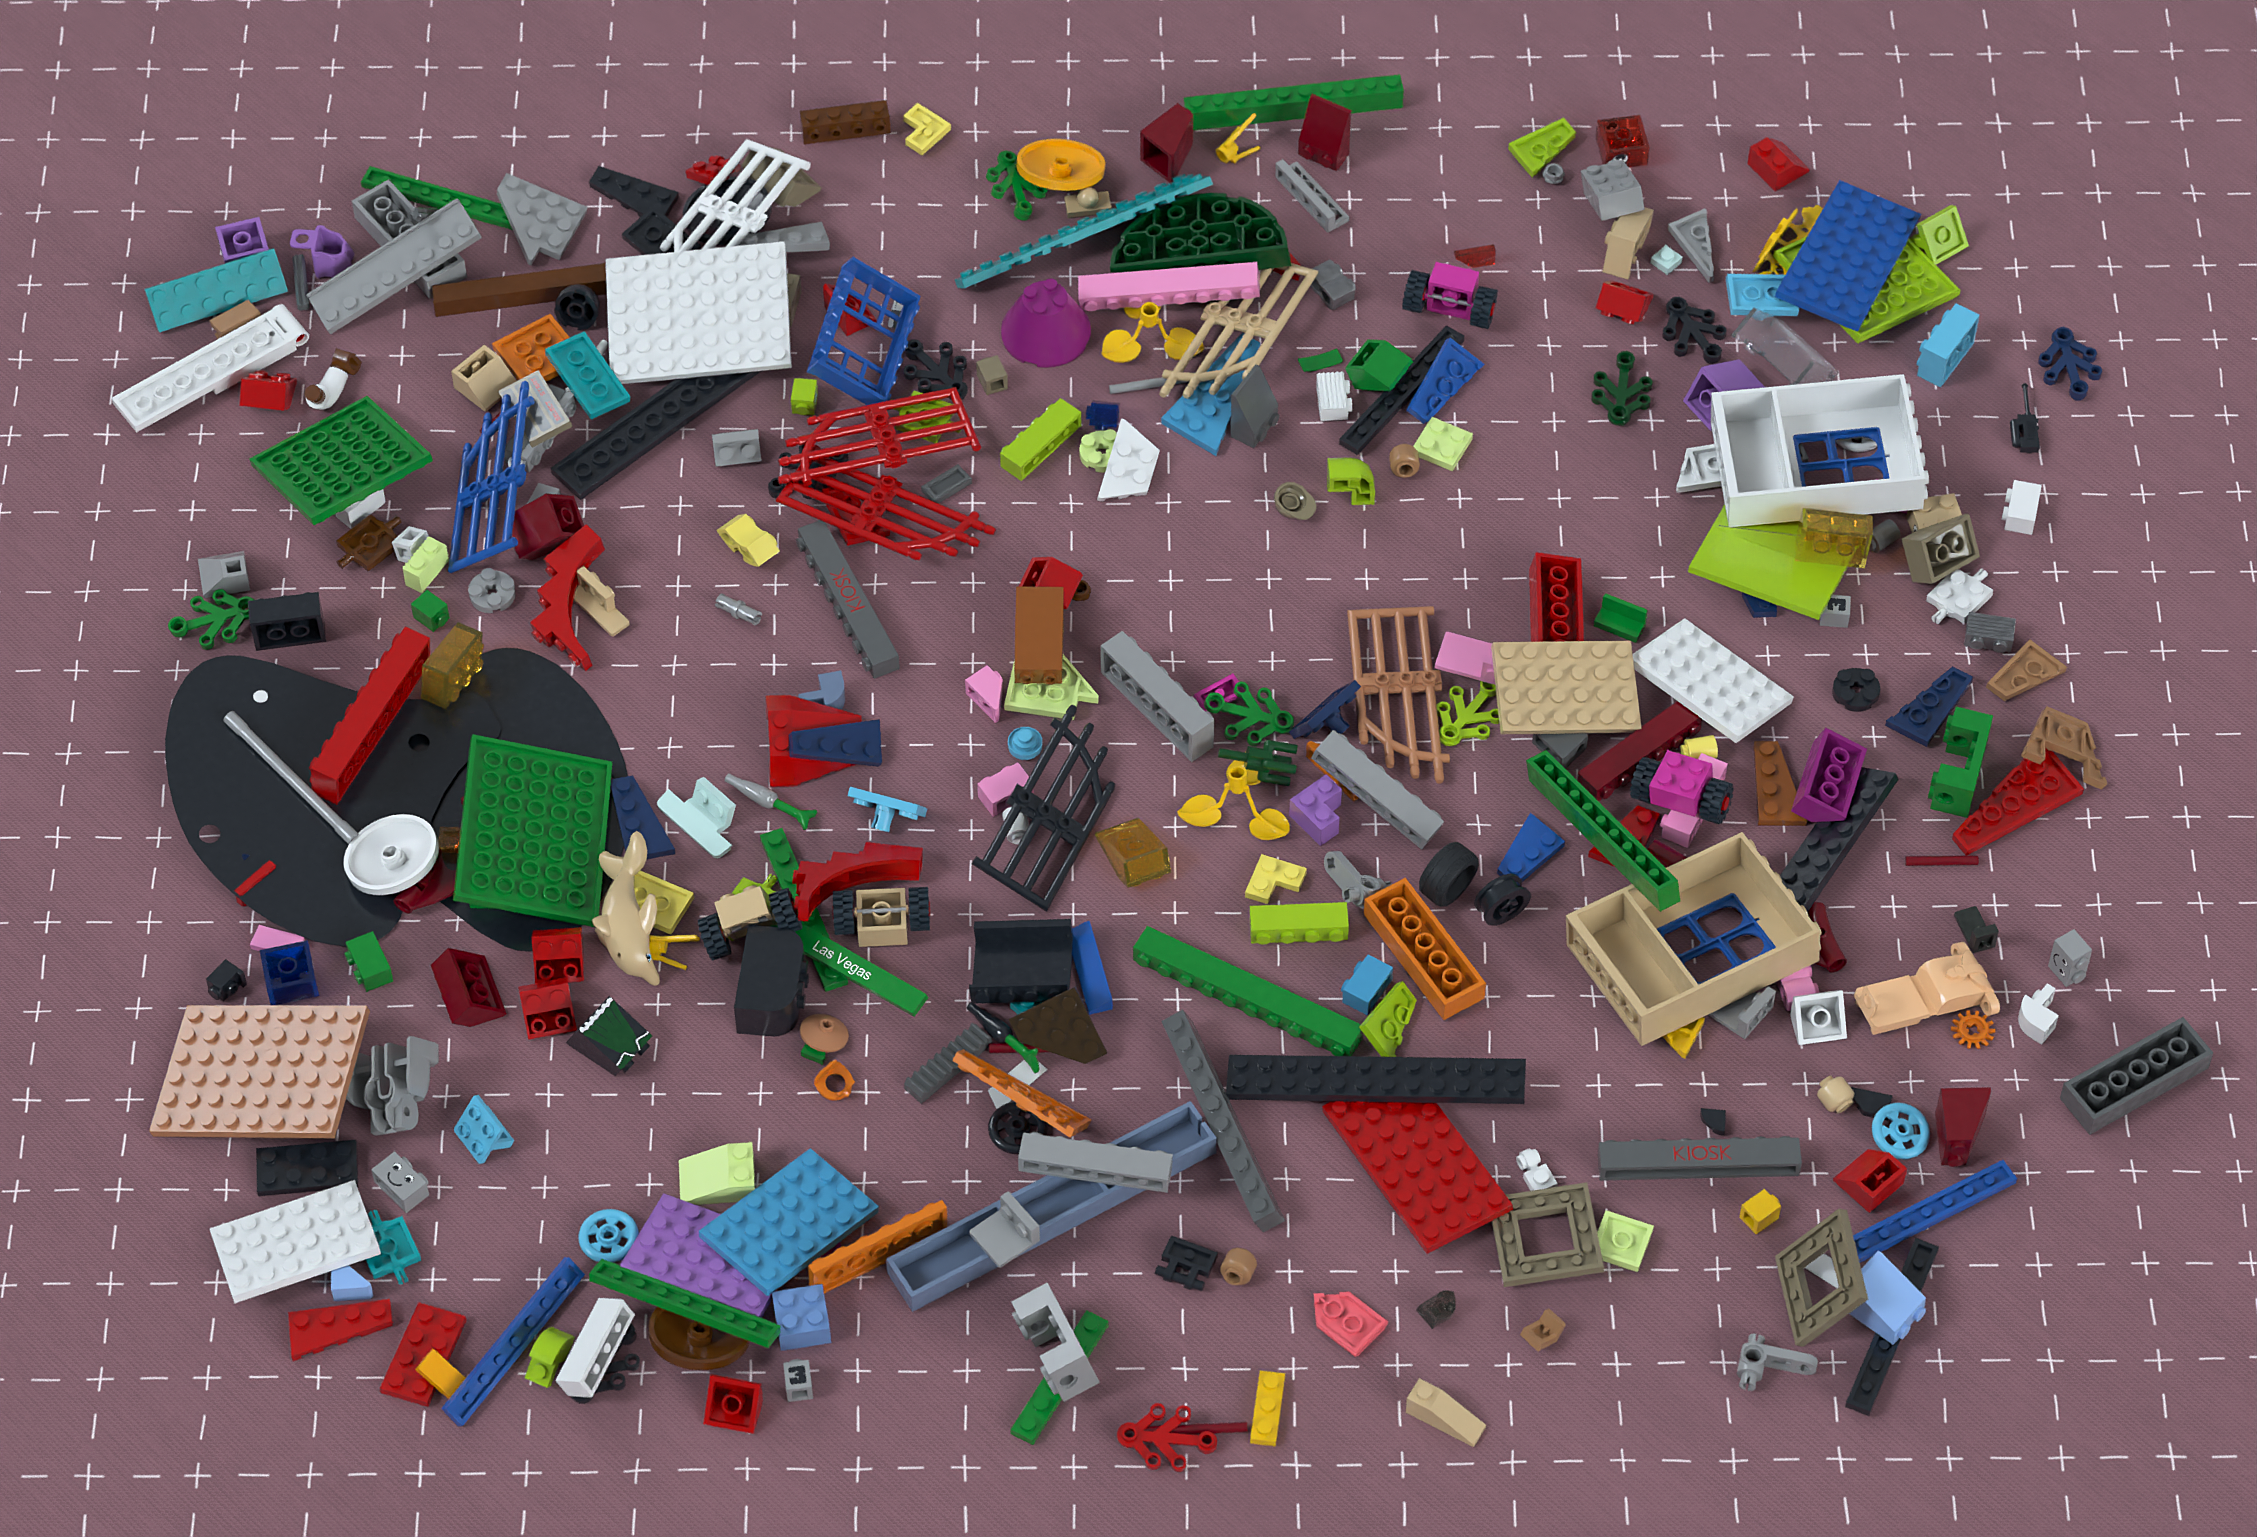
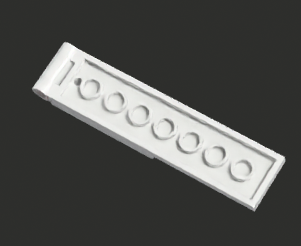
(212, 367)

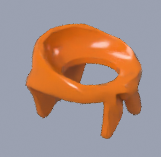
(834, 1067)

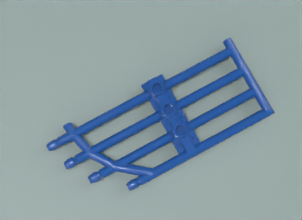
(493, 486)

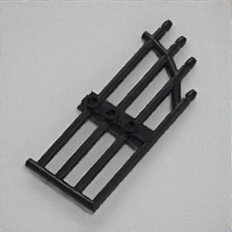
(1048, 816)

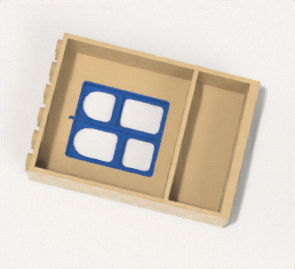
(1643, 978)

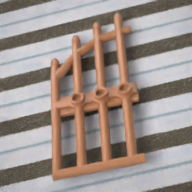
(1398, 682)

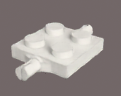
(1959, 595)

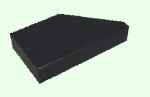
(1870, 1102)

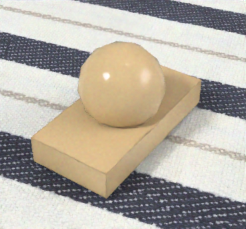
(1086, 202)

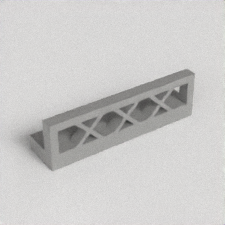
(1308, 198)

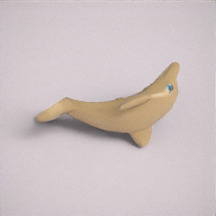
(623, 925)

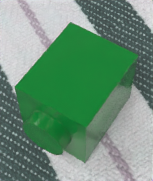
(430, 611)

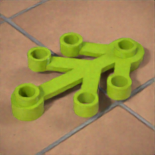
(1466, 716)

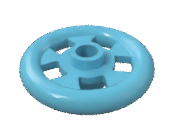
(1915, 1117)
(612, 1217)

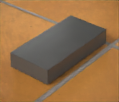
(946, 484)

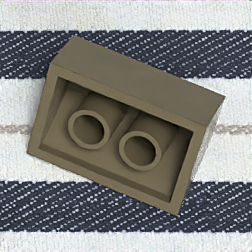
(796, 191)

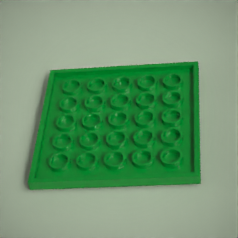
(340, 460)

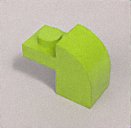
(546, 1355)

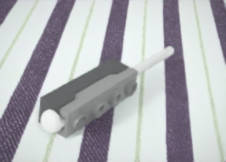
(532, 456)

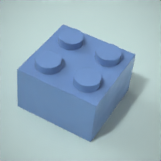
(801, 1317)

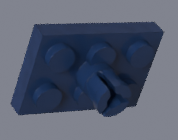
(1327, 713)

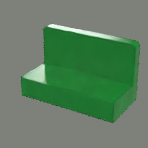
(1621, 618)

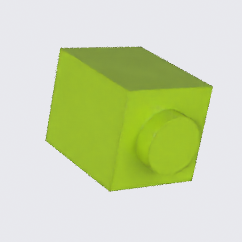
(804, 396)

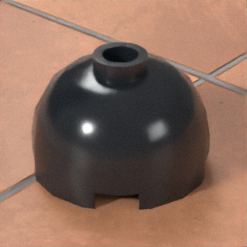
(577, 306)

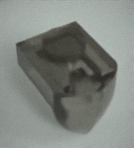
(1438, 1308)

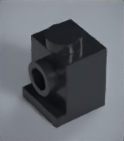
(225, 981)

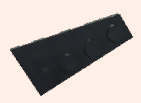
(633, 192)

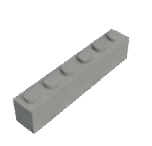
(1377, 789)
(1095, 1162)

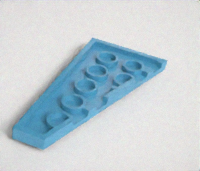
(1206, 416)

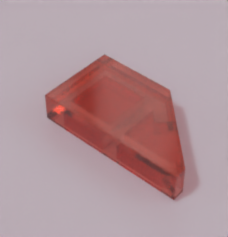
(1477, 256)

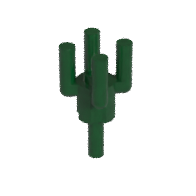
(1264, 760)

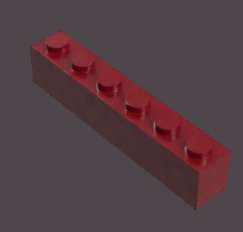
(1651, 741)

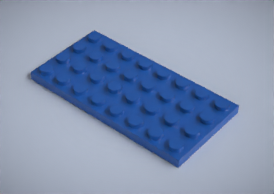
(1848, 255)

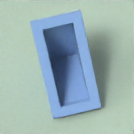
(349, 1285)

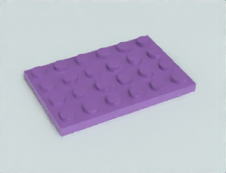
(675, 1254)

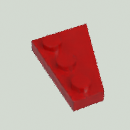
(850, 538)
(1639, 823)

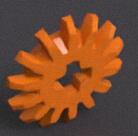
(1970, 1021)

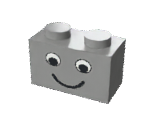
(2070, 958)
(400, 1181)

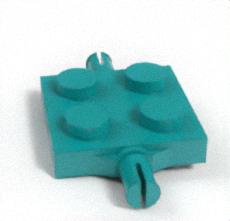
(395, 1247)

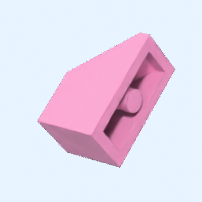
(986, 691)

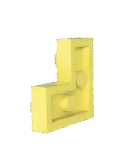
(928, 128)
(1272, 873)

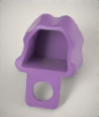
(328, 249)

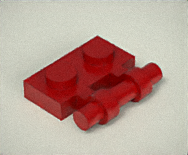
(706, 172)

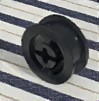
(1502, 899)

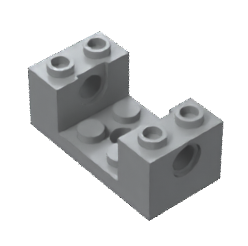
(1064, 1364)

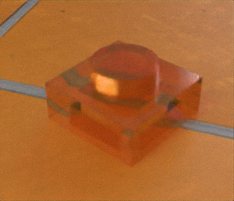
(449, 839)

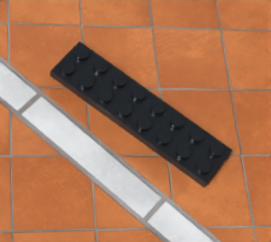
(1832, 840)

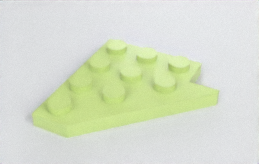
(1050, 699)

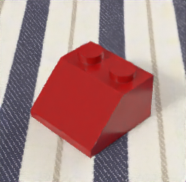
(1775, 163)
(1623, 301)

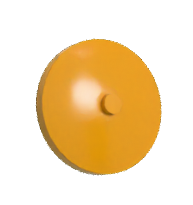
(1060, 164)

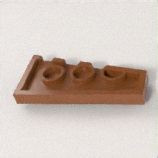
(1774, 787)

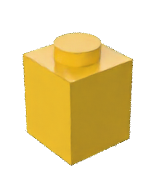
(1760, 1211)

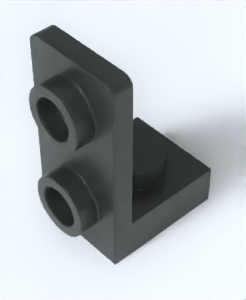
(1975, 930)

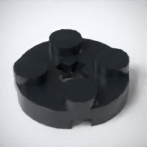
(1859, 678)

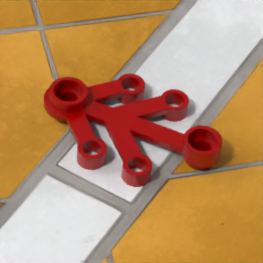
(1162, 1437)

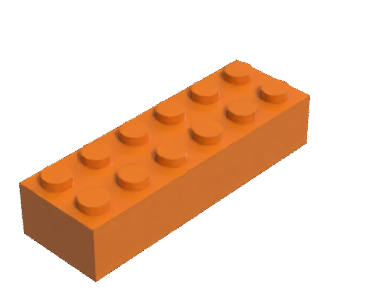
(1424, 948)

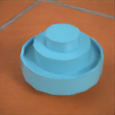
(1025, 743)

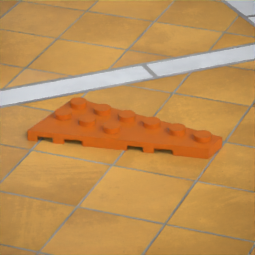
(1026, 1097)

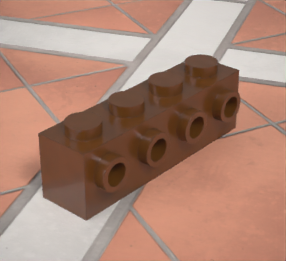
(845, 122)

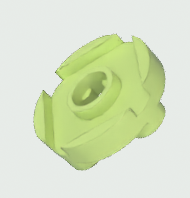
(1092, 443)

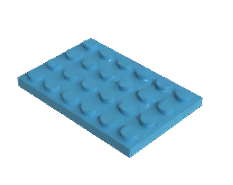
(788, 1222)

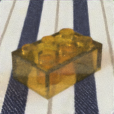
(1833, 538)
(452, 665)

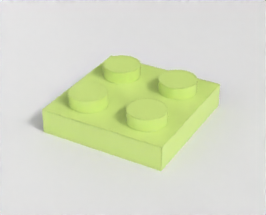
(1442, 443)
(1623, 1240)

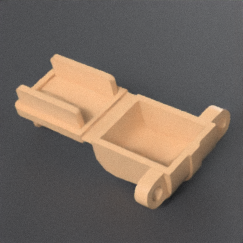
(1936, 989)

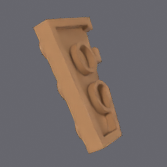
(2024, 671)

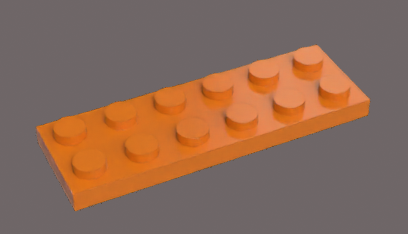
(874, 1249)

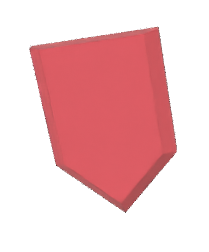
(1347, 1321)

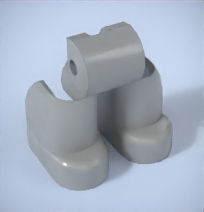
(393, 1083)

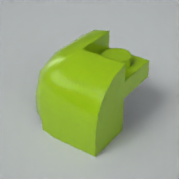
(1352, 476)

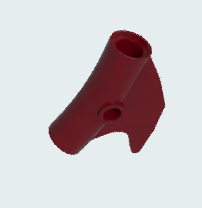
(432, 888)
(1830, 954)

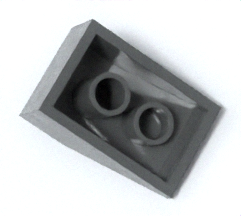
(1253, 409)

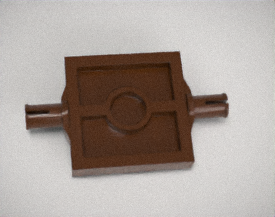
(368, 542)

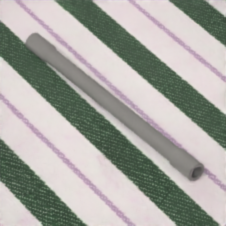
(290, 776)

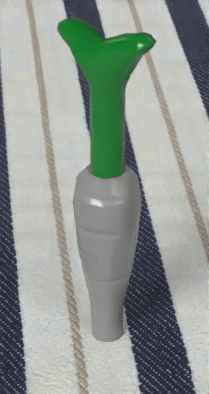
(769, 799)

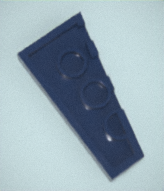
(1931, 707)
(843, 743)
(637, 815)

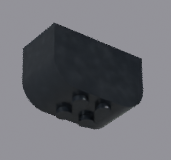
(770, 982)

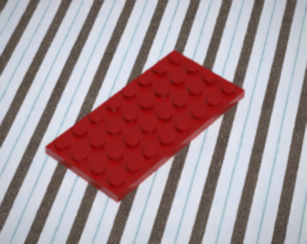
(1420, 1167)

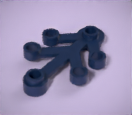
(2064, 339)

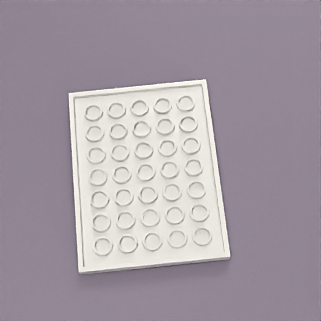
(698, 313)

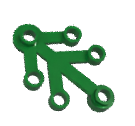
(1007, 162)
(216, 617)
(1252, 714)

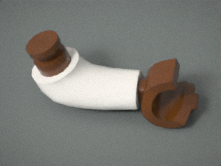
(329, 389)

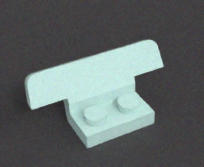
(702, 816)

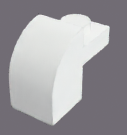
(2035, 1017)

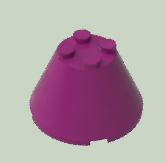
(1045, 326)

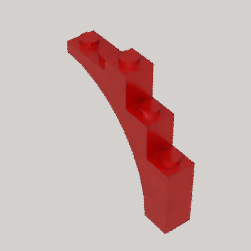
(558, 594)
(845, 870)

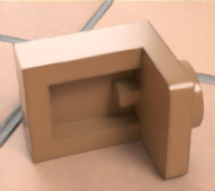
(1544, 1331)

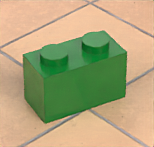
(369, 962)

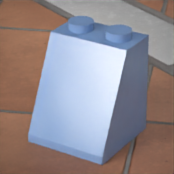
(1891, 1300)

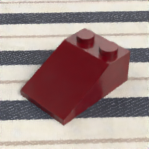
(1325, 133)

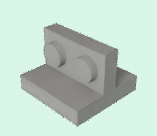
(736, 447)

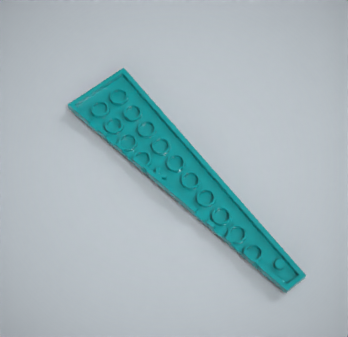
(1087, 226)

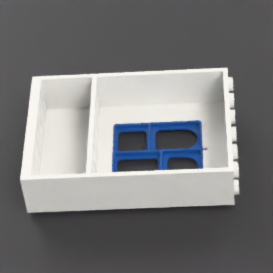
(1761, 461)

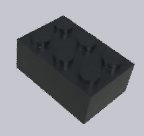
(287, 621)

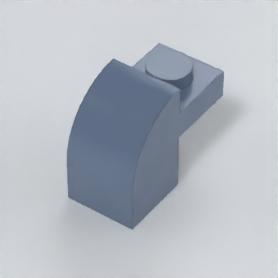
(830, 691)

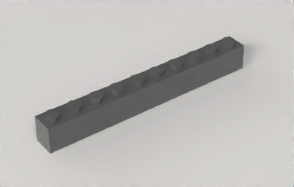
(1223, 1121)

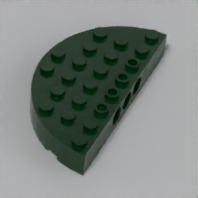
(1202, 232)

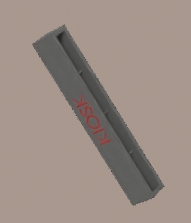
(848, 599)
(1699, 1158)

